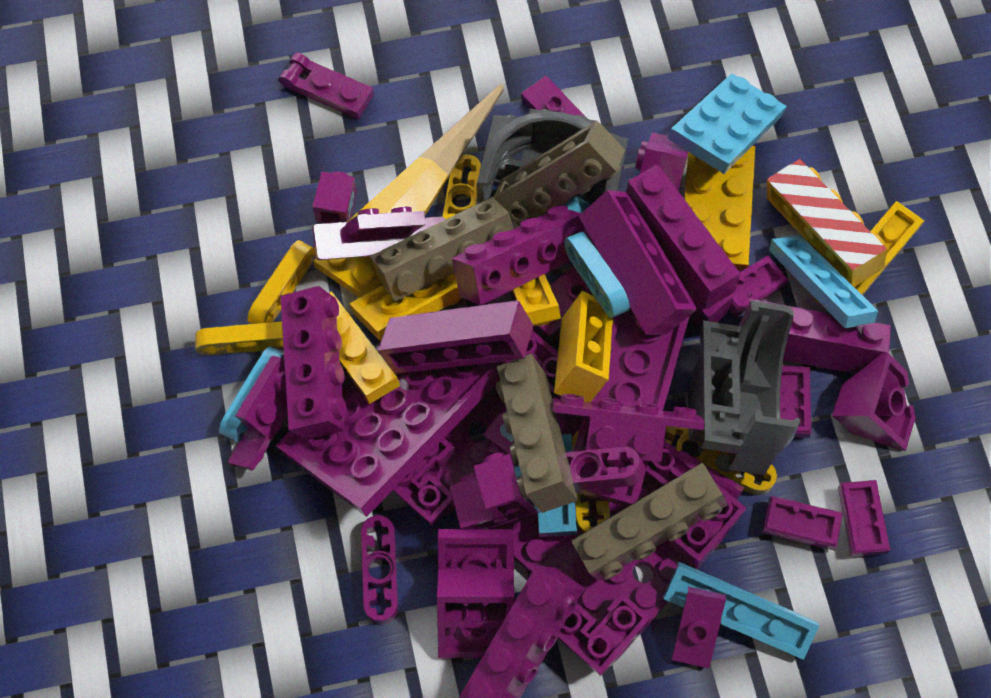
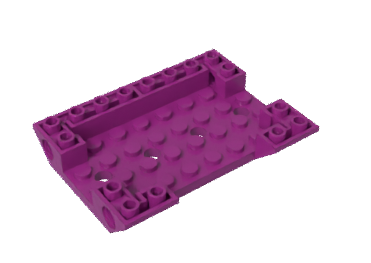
(609, 610)

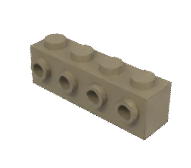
(560, 173)
(429, 253)
(536, 434)
(649, 523)

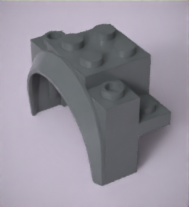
(534, 136)
(740, 385)

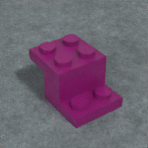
(473, 589)

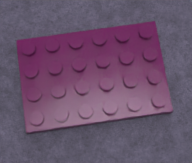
(390, 434)

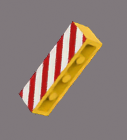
(826, 222)

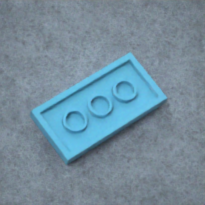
(727, 123)

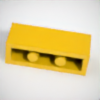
(584, 349)

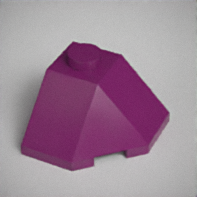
(875, 404)

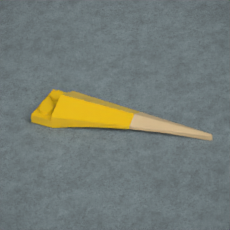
(413, 188)

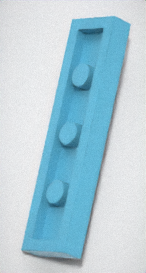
(823, 281)
(747, 612)

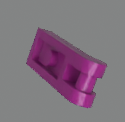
(326, 86)

